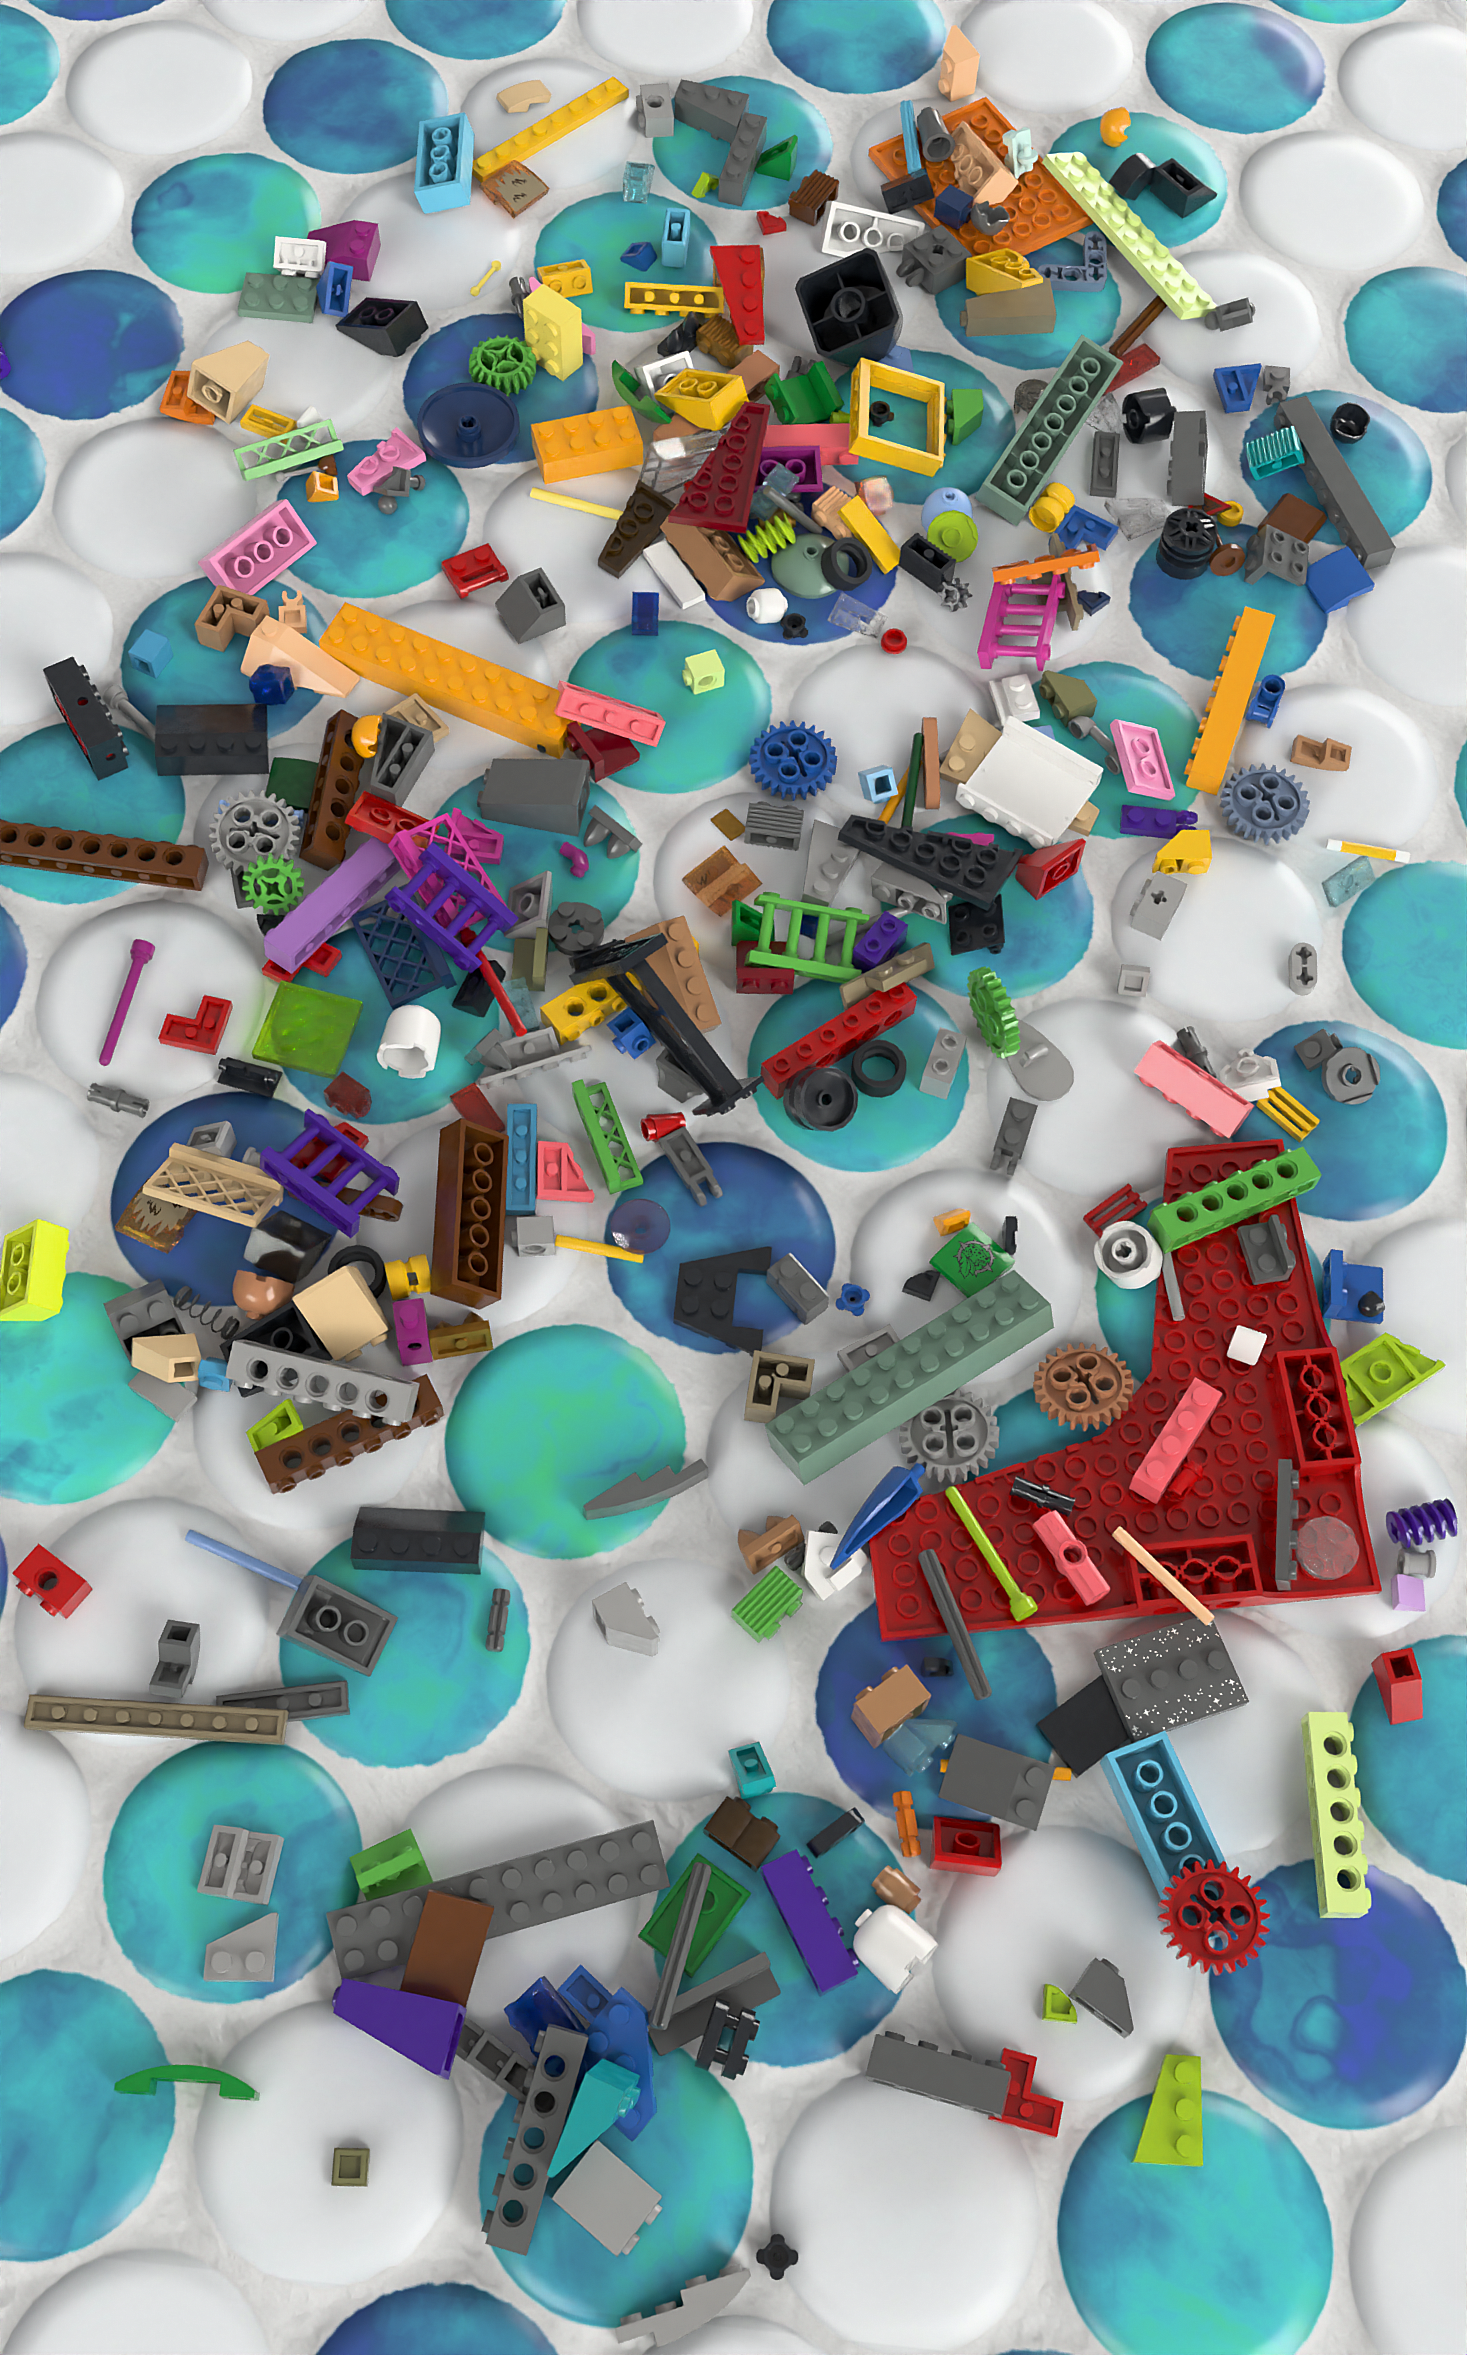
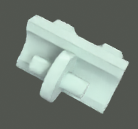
(1020, 155)

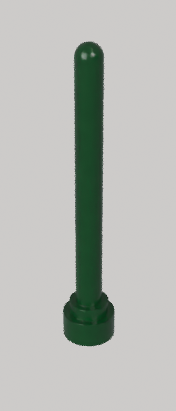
(912, 780)

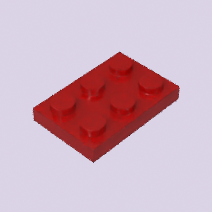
(384, 819)

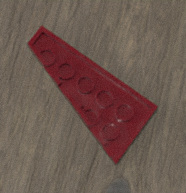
(727, 479)

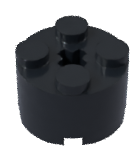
(1148, 416)

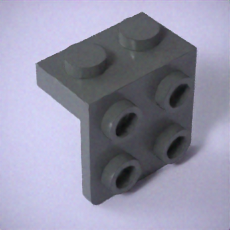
(1276, 553)

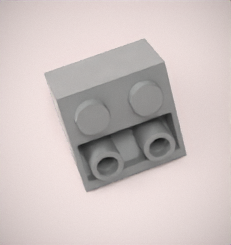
(624, 1622)

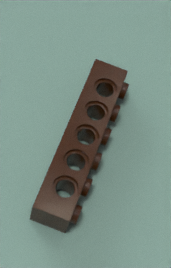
(332, 794)
(342, 1452)

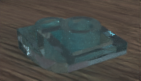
(782, 481)

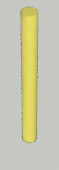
(575, 503)

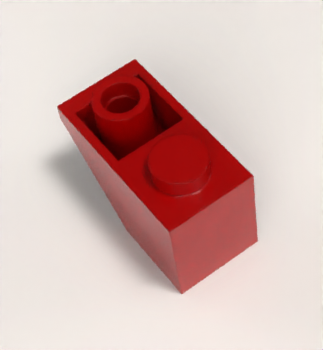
(1399, 1685)

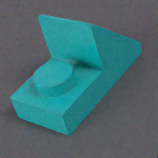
(751, 1770)

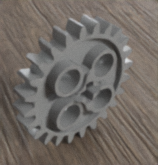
(260, 812)
(978, 1432)

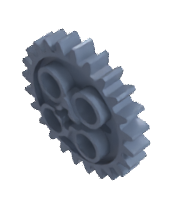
(1264, 803)

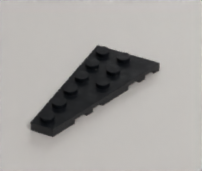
(941, 859)

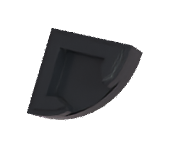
(268, 922)
(1008, 1234)
(922, 1284)
(936, 1667)

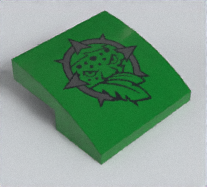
(972, 1260)

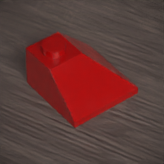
(1049, 867)

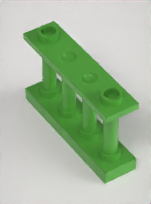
(816, 966)

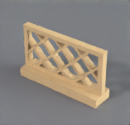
(214, 1172)

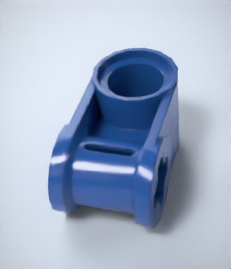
(1265, 704)

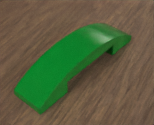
(627, 385)
(145, 2081)

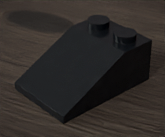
(385, 325)
(284, 1330)

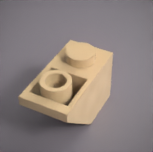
(167, 1357)

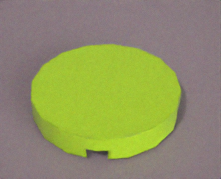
(954, 534)

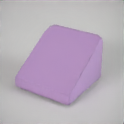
(1407, 1593)

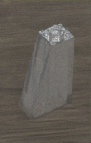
(677, 459)

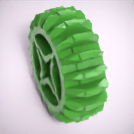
(503, 364)

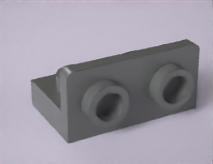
(1266, 1251)

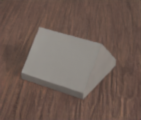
(532, 904)

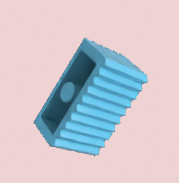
(675, 237)

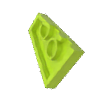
(1174, 2118)

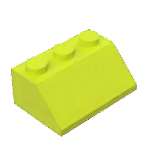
(33, 1272)

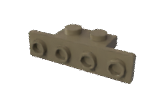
(1069, 602)
(888, 975)

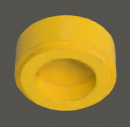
(1231, 517)

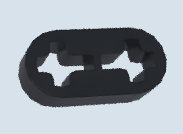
(835, 1833)

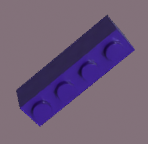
(809, 1922)

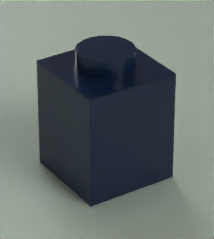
(953, 207)

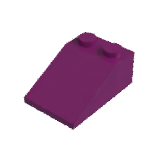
(351, 244)

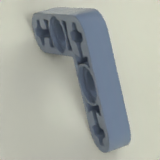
(1083, 274)

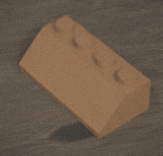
(714, 559)
(681, 973)

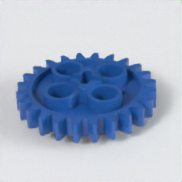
(812, 750)

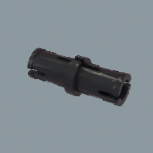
(1042, 1496)

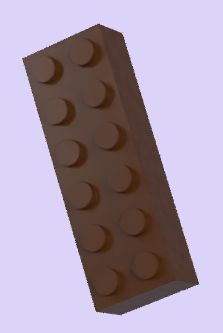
(470, 1214)

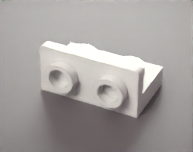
(299, 257)

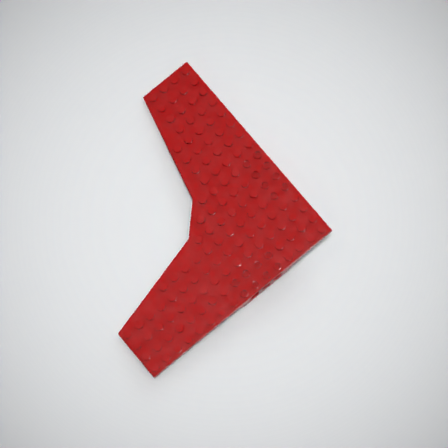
(1226, 1527)

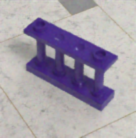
(476, 897)
(324, 1199)

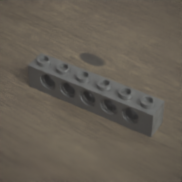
(516, 2233)

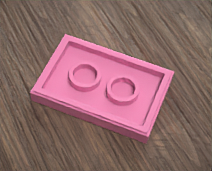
(1142, 760)

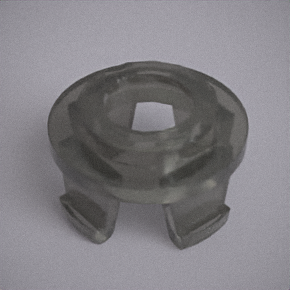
(1025, 392)

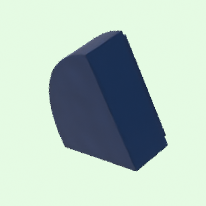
(1092, 601)

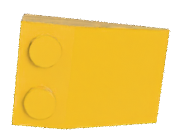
(704, 397)

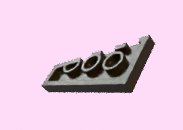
(635, 529)

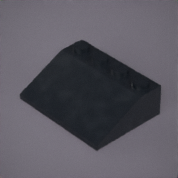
(211, 739)

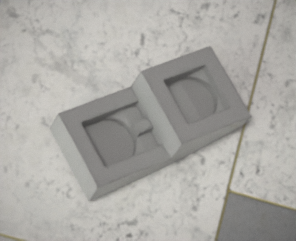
(168, 1398)

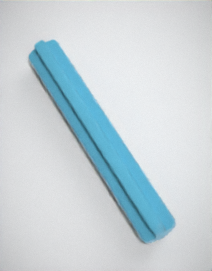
(910, 136)

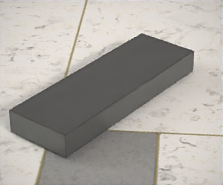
(1104, 464)

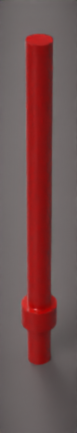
(467, 937)

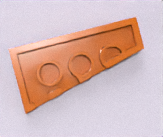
(1069, 558)

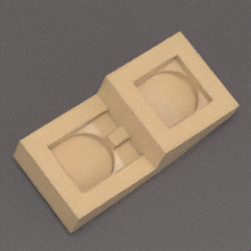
(519, 96)

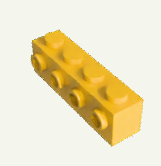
(673, 298)

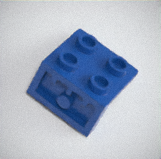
(1345, 1285)

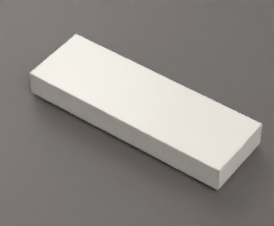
(674, 574)

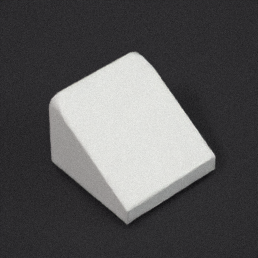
(308, 418)
(1246, 1345)

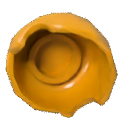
(1113, 126)
(365, 735)

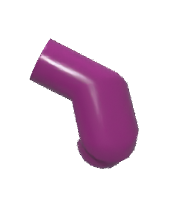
(578, 858)

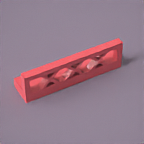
(609, 714)

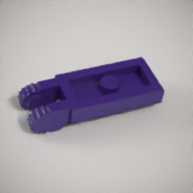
(1155, 822)

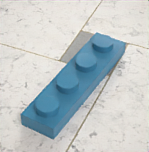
(521, 1159)

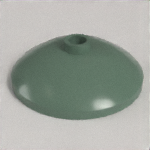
(802, 573)

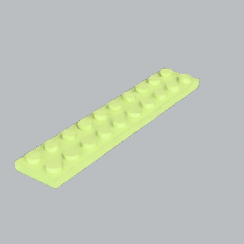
(1129, 235)

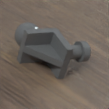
(1230, 315)
(397, 485)

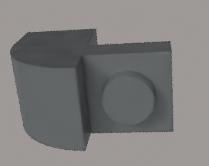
(177, 1659)

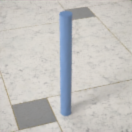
(243, 1559)

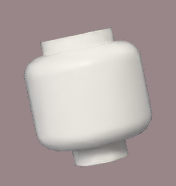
(766, 605)

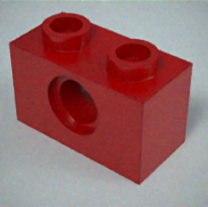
(42, 1566)

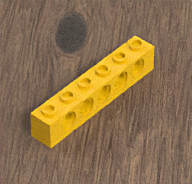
(581, 999)

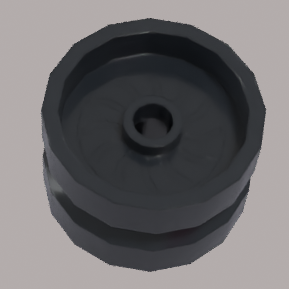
(820, 1099)

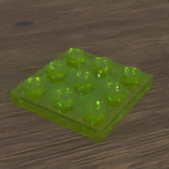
(307, 1030)

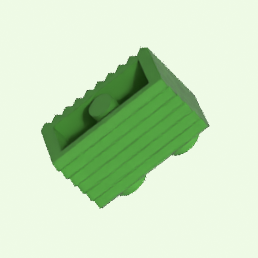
(768, 1604)

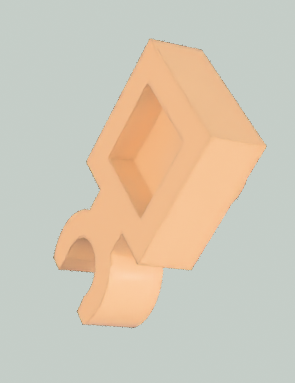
(293, 612)

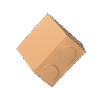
(958, 66)

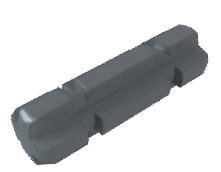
(796, 1557)
(498, 1620)

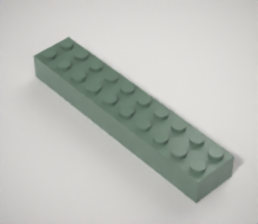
(909, 1376)

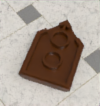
(1295, 518)

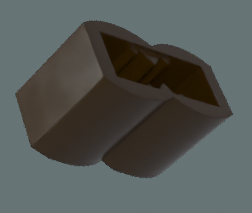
(742, 1832)

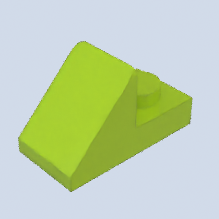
(275, 1426)

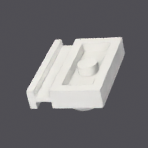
(1014, 698)

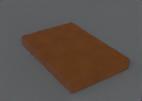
(447, 1947)

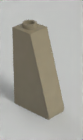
(1011, 312)

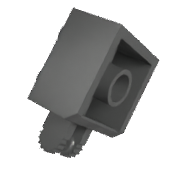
(934, 261)

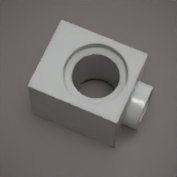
(534, 1236)

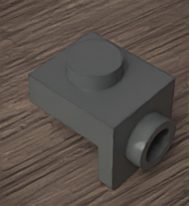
(1317, 1048)

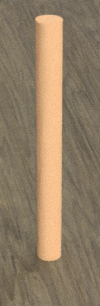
(1163, 1576)

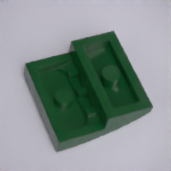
(292, 781)

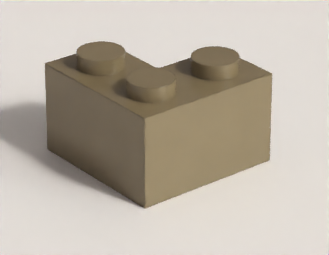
(773, 1377)

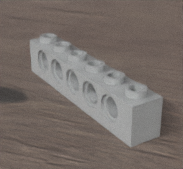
(247, 1354)

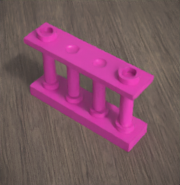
(1000, 608)

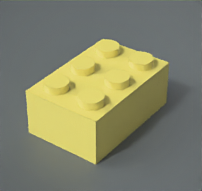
(553, 331)

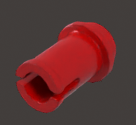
(1185, 1480)

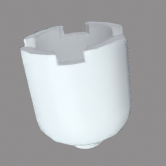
(410, 1041)
(891, 1945)

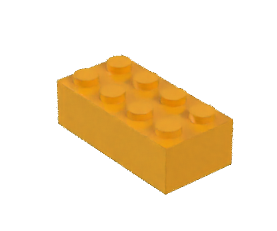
(587, 444)

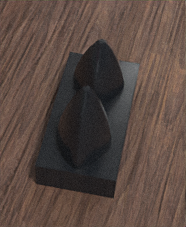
(681, 338)

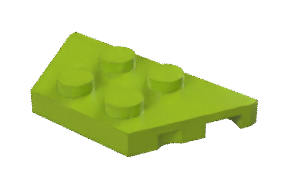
(1383, 1374)

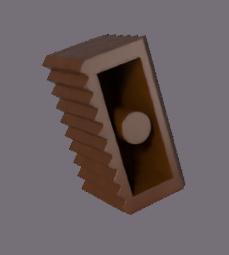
(811, 198)

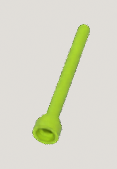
(1021, 1604)

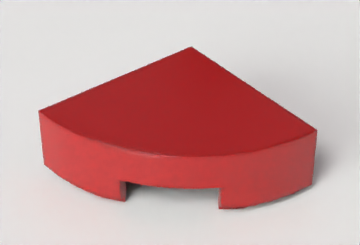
(770, 224)

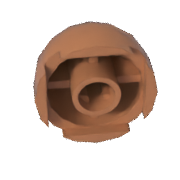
(260, 1294)

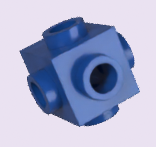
(630, 1034)

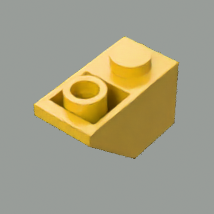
(1185, 853)

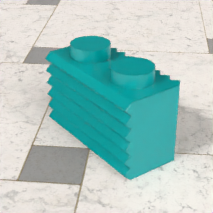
(1274, 453)

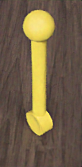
(495, 266)

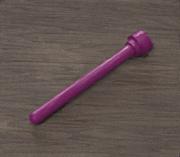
(141, 953)

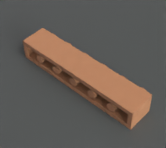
(755, 373)

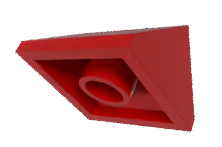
(965, 1846)

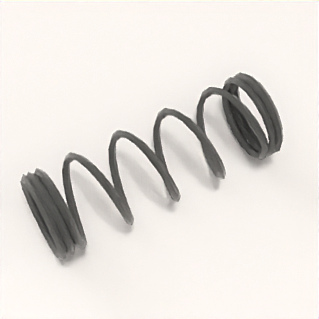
(186, 1289)

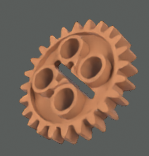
(1066, 1381)

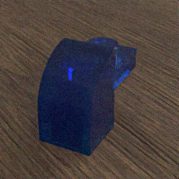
(645, 613)

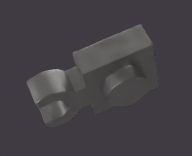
(1276, 382)

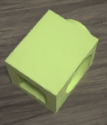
(703, 672)

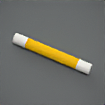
(1366, 850)

